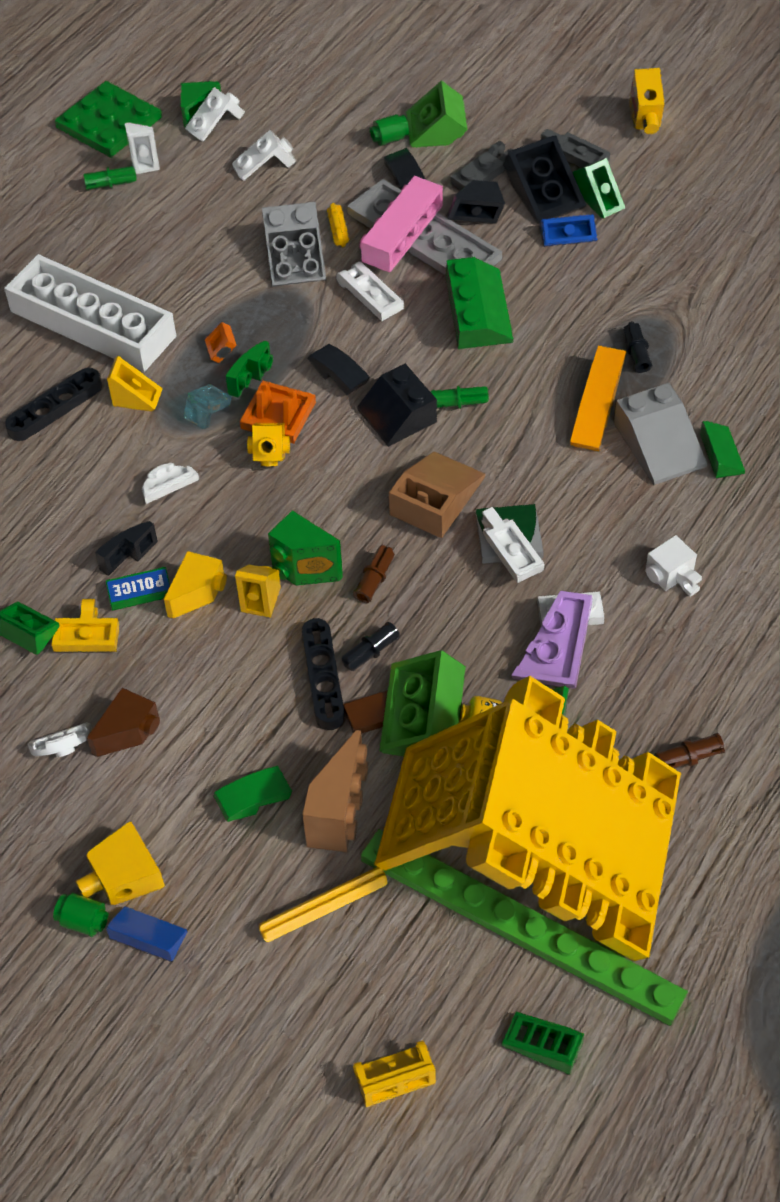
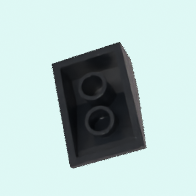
(543, 179)

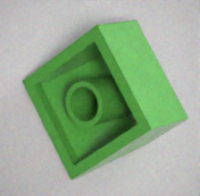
(437, 117)

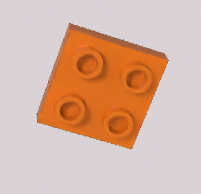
(279, 405)

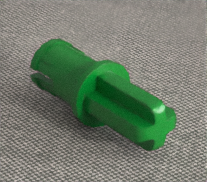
(109, 177)
(461, 396)

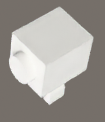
(673, 564)

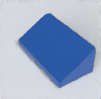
(568, 230)
(146, 933)

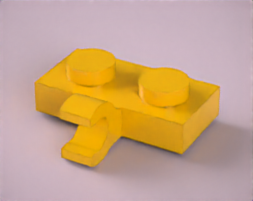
(86, 632)

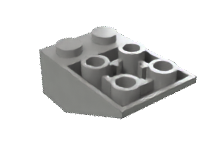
(293, 244)

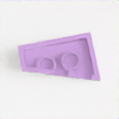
(559, 645)

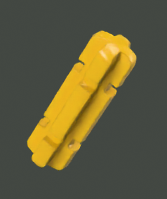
(338, 225)

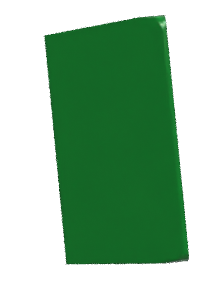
(721, 450)
(26, 627)

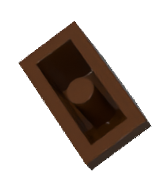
(124, 724)

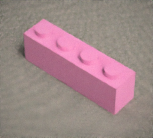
(401, 224)

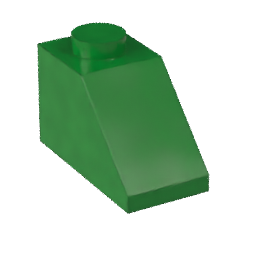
(599, 188)

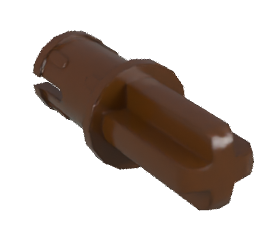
(374, 574)

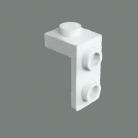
(211, 111)
(261, 152)

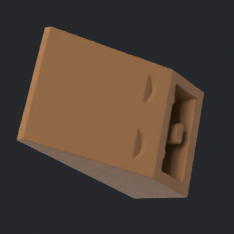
(433, 493)
(335, 798)

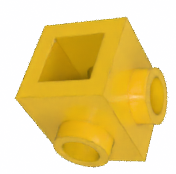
(276, 436)

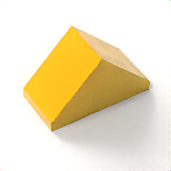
(132, 388)

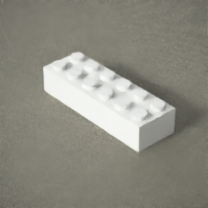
(91, 312)

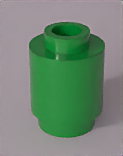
(389, 129)
(80, 914)

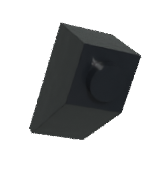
(477, 203)

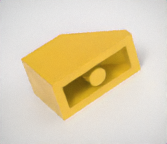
(194, 584)
(257, 589)

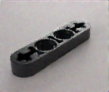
(81, 385)
(322, 673)

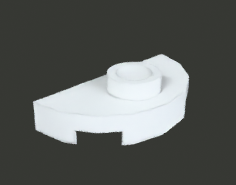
(167, 479)
(62, 742)

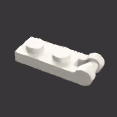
(370, 291)

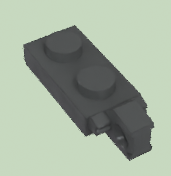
(578, 150)

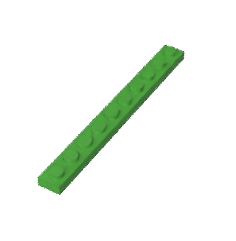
(537, 934)

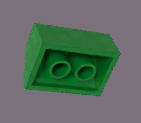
(477, 303)

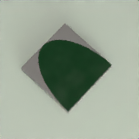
(526, 520)

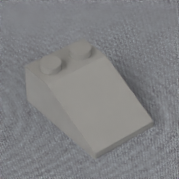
(659, 433)

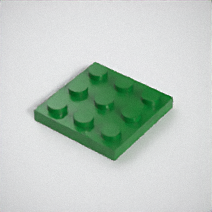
(101, 118)

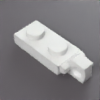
(511, 546)

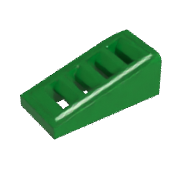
(548, 1057)

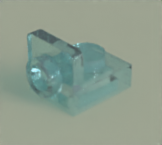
(203, 403)

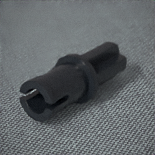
(637, 347)
(370, 646)

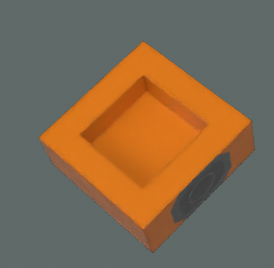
(220, 342)

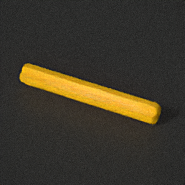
(322, 904)

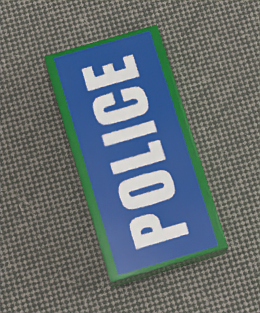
(138, 588)

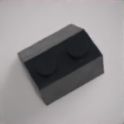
(398, 405)

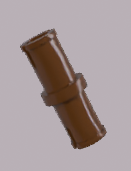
(691, 752)

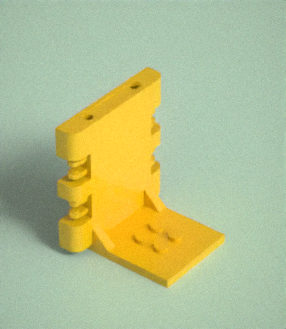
(542, 811)

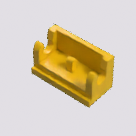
(395, 1074)

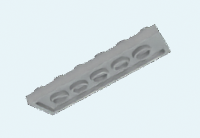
(439, 240)

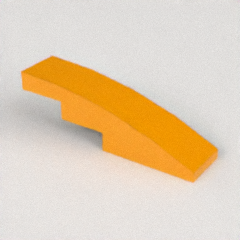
(598, 398)

